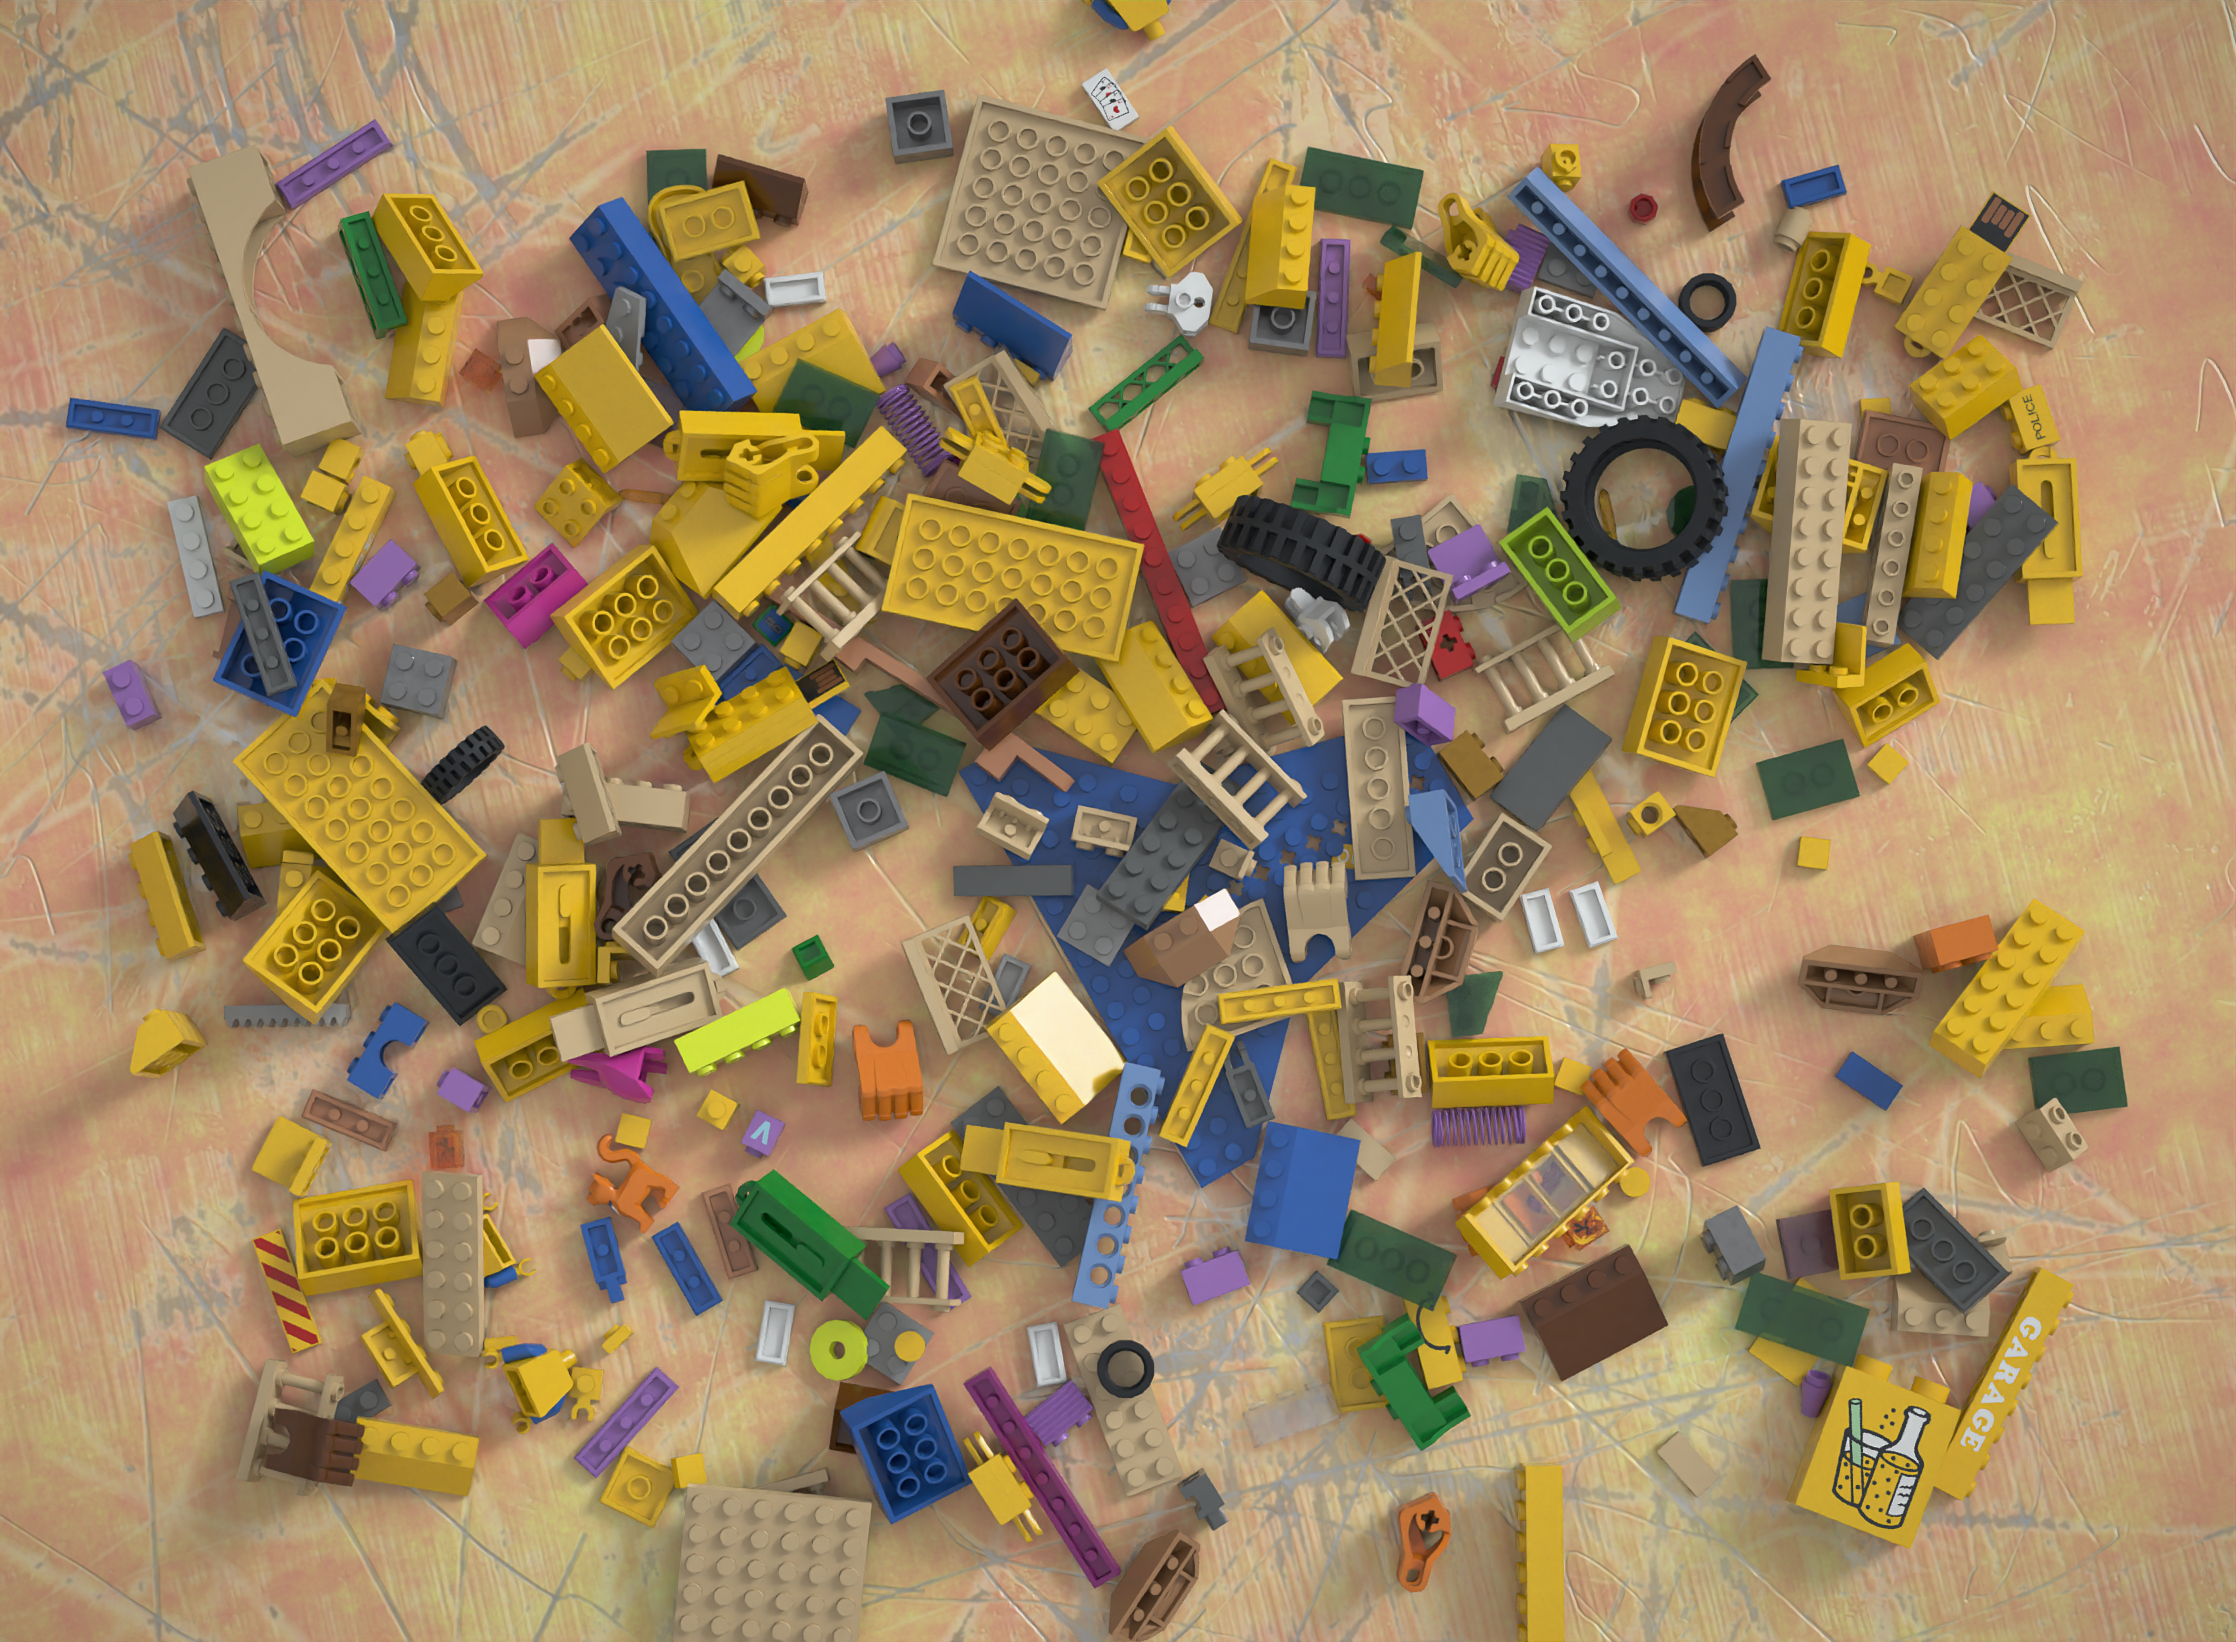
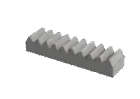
(281, 1016)

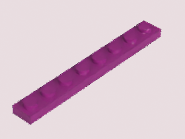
(1042, 1477)

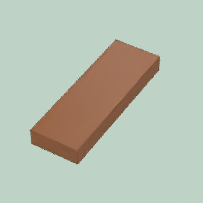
(349, 1120)
(733, 1247)

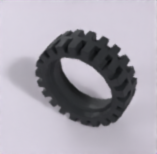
(463, 764)

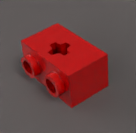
(1444, 662)

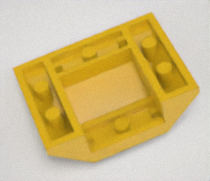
(1863, 497)
(704, 534)

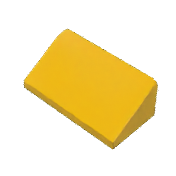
(990, 924)

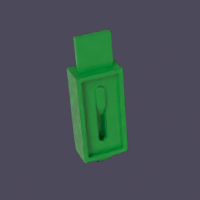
(806, 1242)

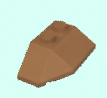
(524, 352)
(1187, 942)
(1440, 943)
(1859, 979)
(1154, 1587)

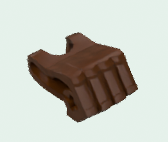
(618, 878)
(317, 1448)

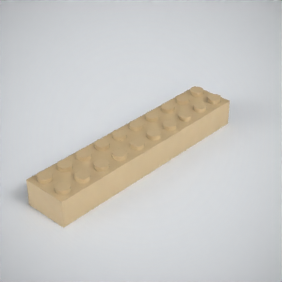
(737, 846)

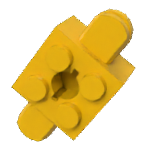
(994, 466)
(1218, 493)
(1001, 1487)

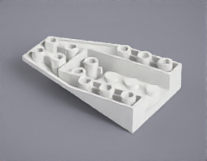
(1583, 365)

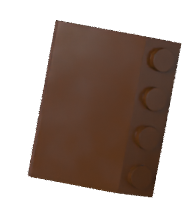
(1002, 674)
(1594, 1312)

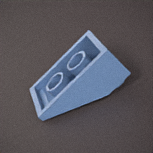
(1436, 822)

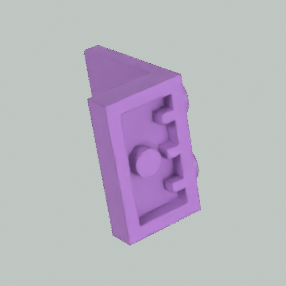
(1471, 562)

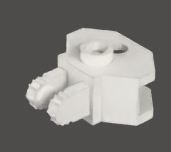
(1182, 302)
(1317, 618)

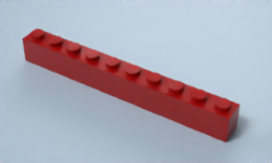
(1157, 568)

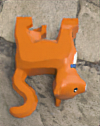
(634, 1189)

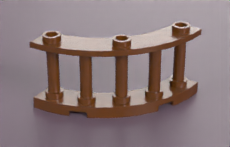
(1711, 170)

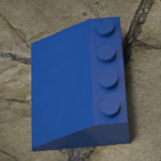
(1010, 323)
(307, 629)
(1302, 1190)
(906, 1449)

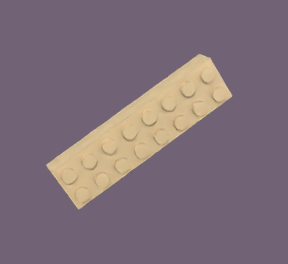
(1806, 541)

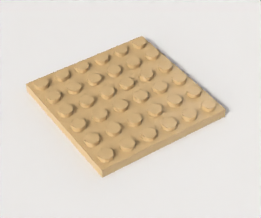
(1031, 203)
(770, 1566)

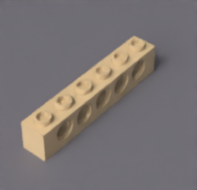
(1890, 554)

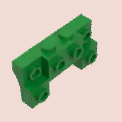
(1341, 464)
(1409, 1400)

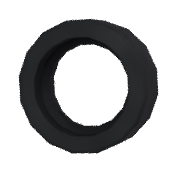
(1723, 286)
(1109, 1385)

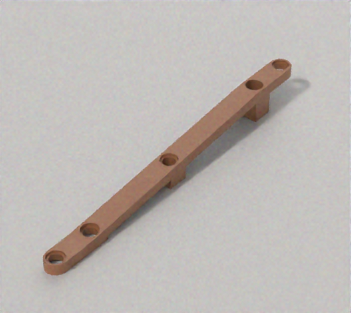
(993, 762)

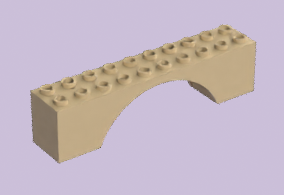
(240, 212)

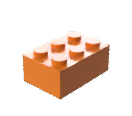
(1956, 944)

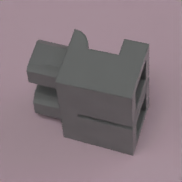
(1207, 1496)

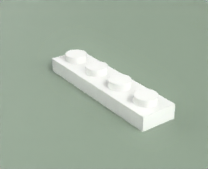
(196, 557)

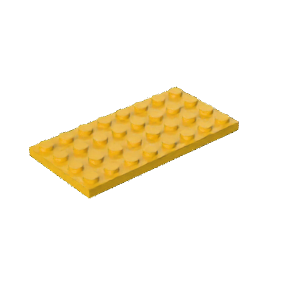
(970, 563)
(361, 813)

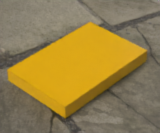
(709, 221)
(817, 1039)
(1782, 1359)
(1346, 1369)

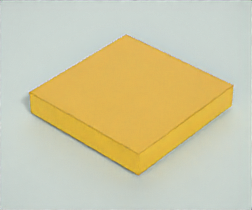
(639, 1487)

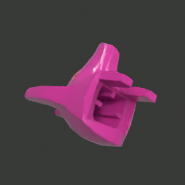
(622, 1073)

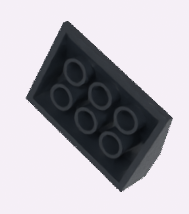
(218, 857)

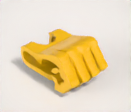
(1475, 246)
(770, 473)

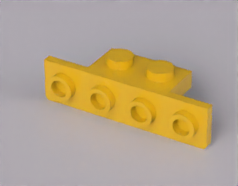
(1603, 828)
(395, 1350)

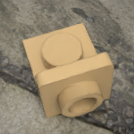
(1233, 860)
(1658, 974)
(1995, 1245)

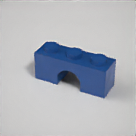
(370, 1070)

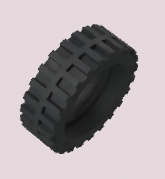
(1605, 448)
(1301, 552)

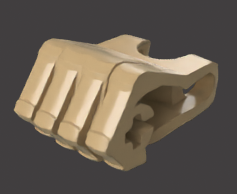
(1317, 906)

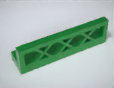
(371, 273)
(1155, 389)

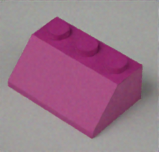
(534, 594)

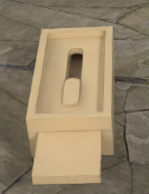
(641, 1010)

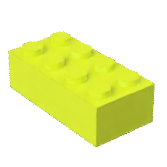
(259, 510)
(738, 1032)

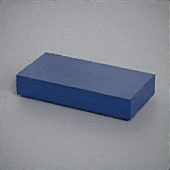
(1813, 187)
(1868, 1081)

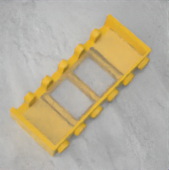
(1544, 1194)

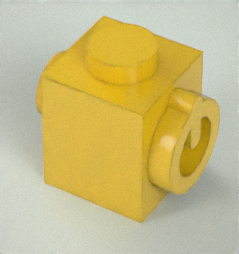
(1562, 165)
(744, 265)
(427, 451)

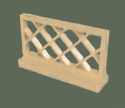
(2040, 276)
(1022, 393)
(1376, 618)
(930, 987)

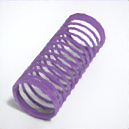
(898, 393)
(1519, 1120)

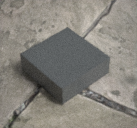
(1317, 1291)

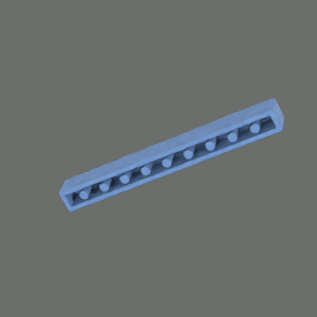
(1627, 287)
(1741, 466)

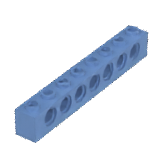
(1102, 1294)

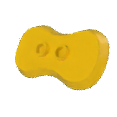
(697, 273)

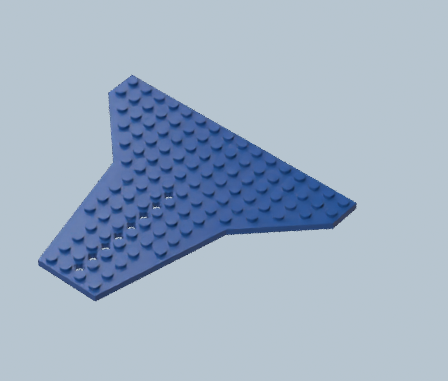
(1146, 1013)

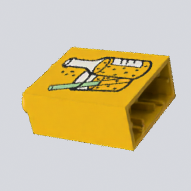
(1875, 1451)

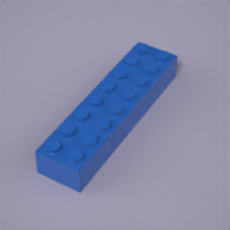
(675, 326)

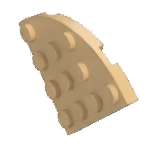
(1440, 525)
(1252, 964)

